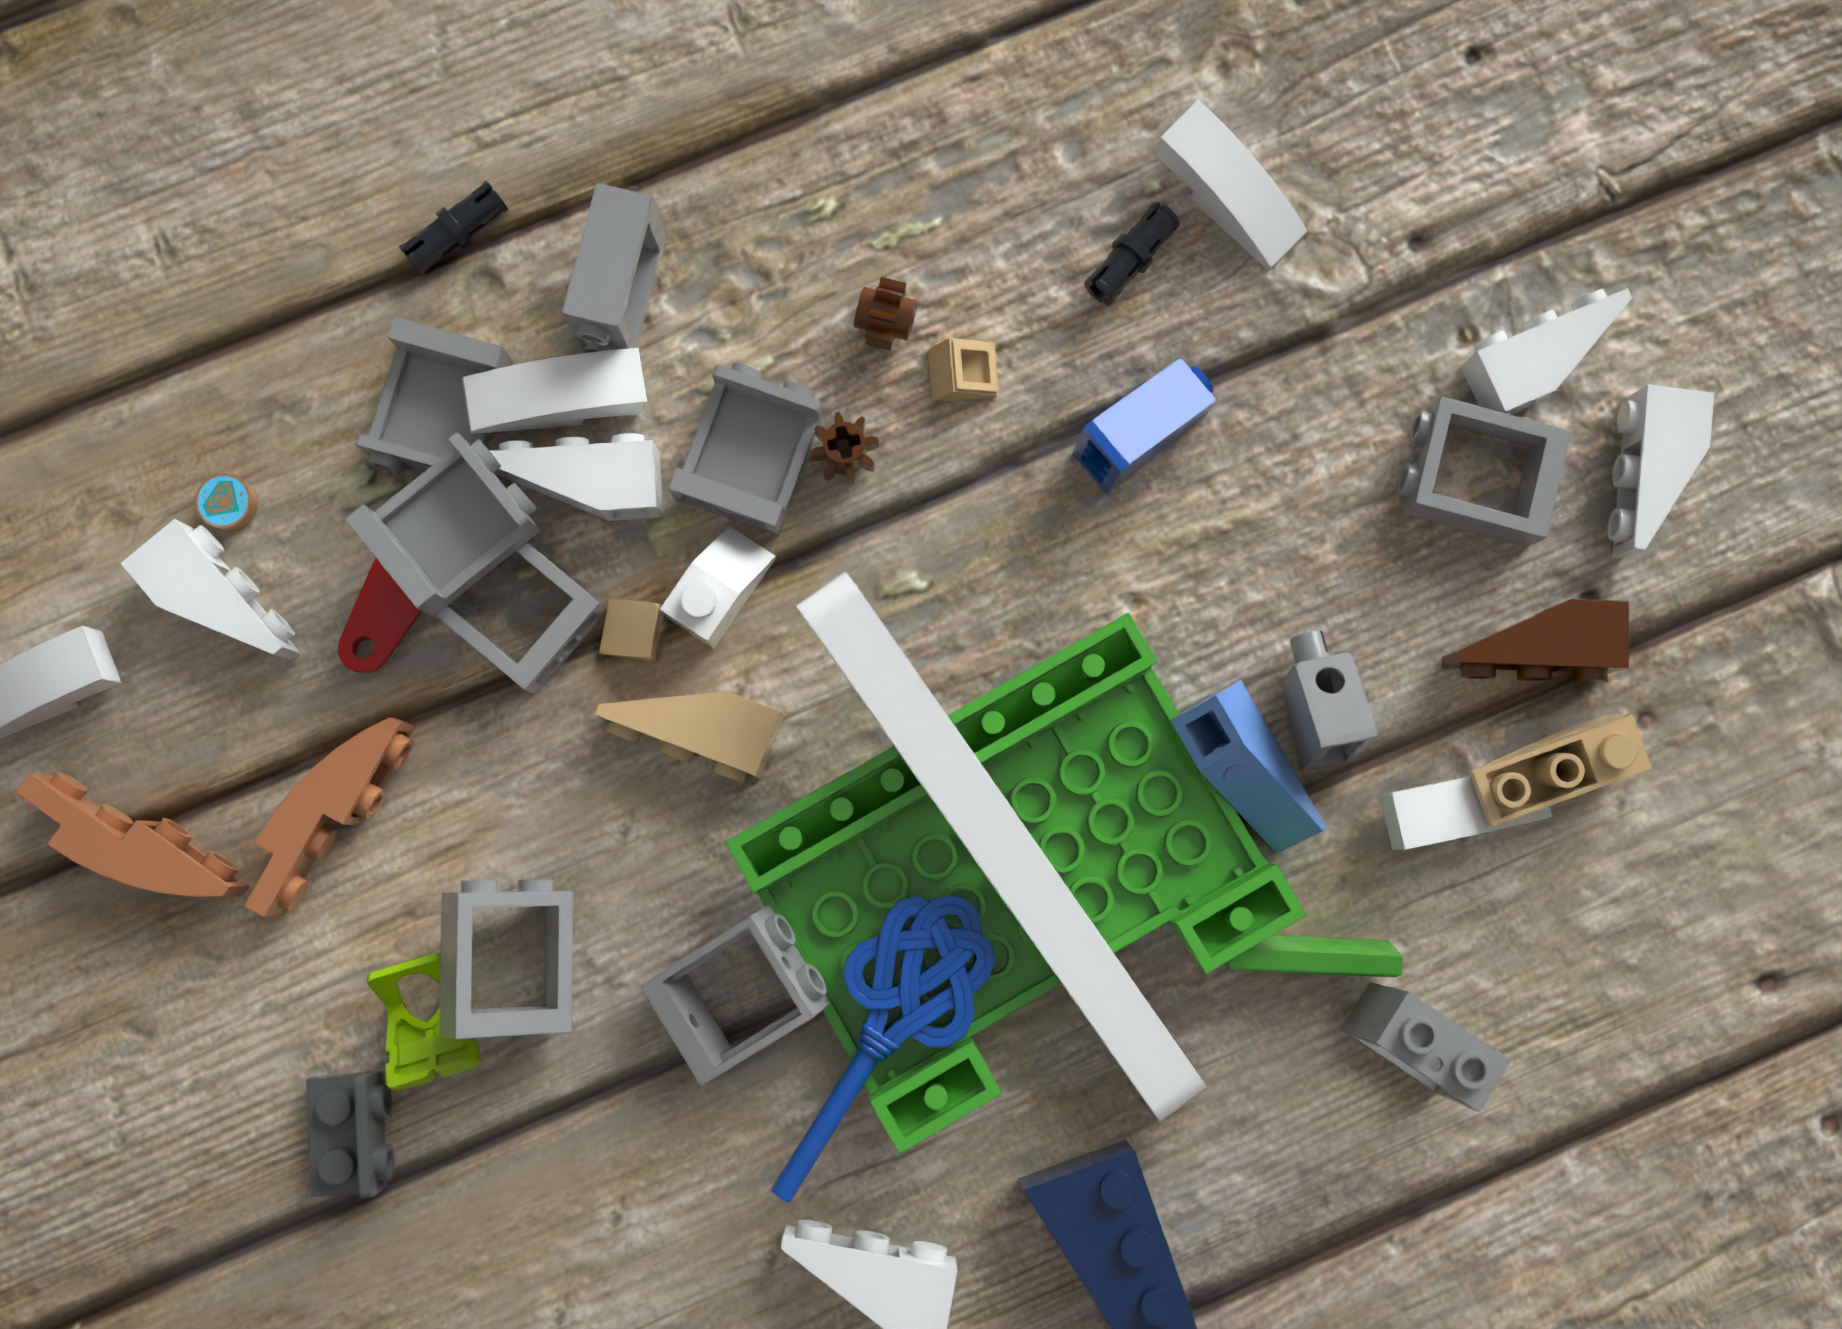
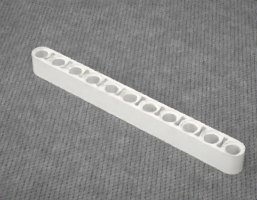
(1000, 844)

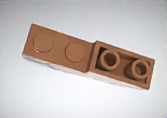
(337, 789)
(144, 856)

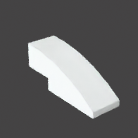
(1230, 185)
(555, 391)
(54, 678)
(1440, 814)

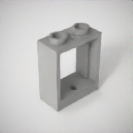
(614, 269)
(1537, 484)
(554, 644)
(455, 1012)
(692, 1023)
(1426, 1045)

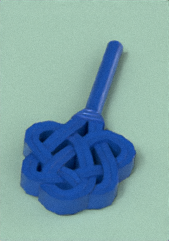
(874, 1045)

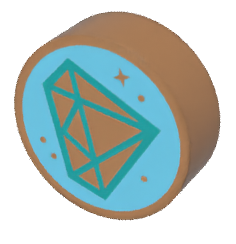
(226, 502)

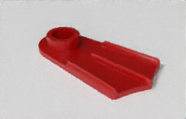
(379, 615)

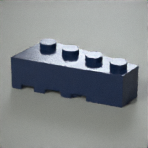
(1112, 1237)

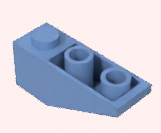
(1248, 766)

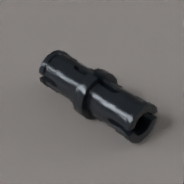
(453, 227)
(1132, 253)

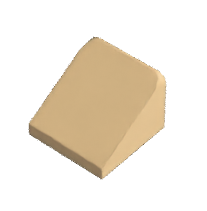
(963, 370)
(632, 630)

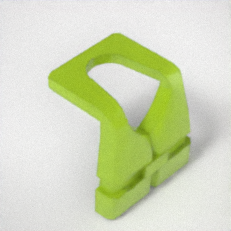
(412, 1044)

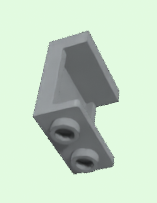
(425, 396)
(749, 448)
(447, 526)

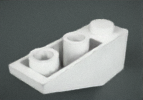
(1533, 364)
(1661, 448)
(602, 478)
(187, 577)
(882, 1280)

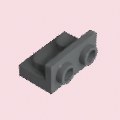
(349, 1134)

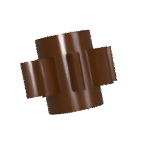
(885, 313)
(856, 439)

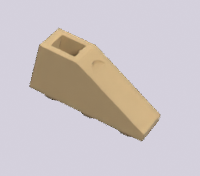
(711, 725)
(1560, 767)

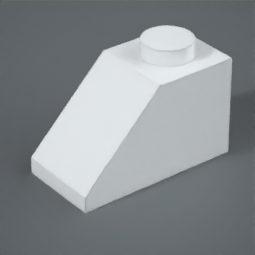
(717, 586)

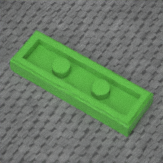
(1321, 956)

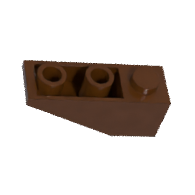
(1570, 637)

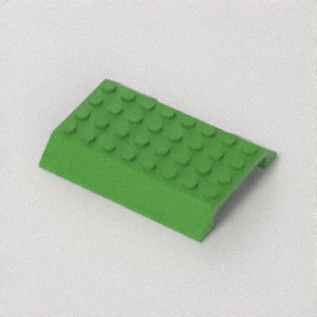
(1107, 798)

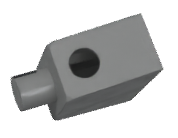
(1325, 705)

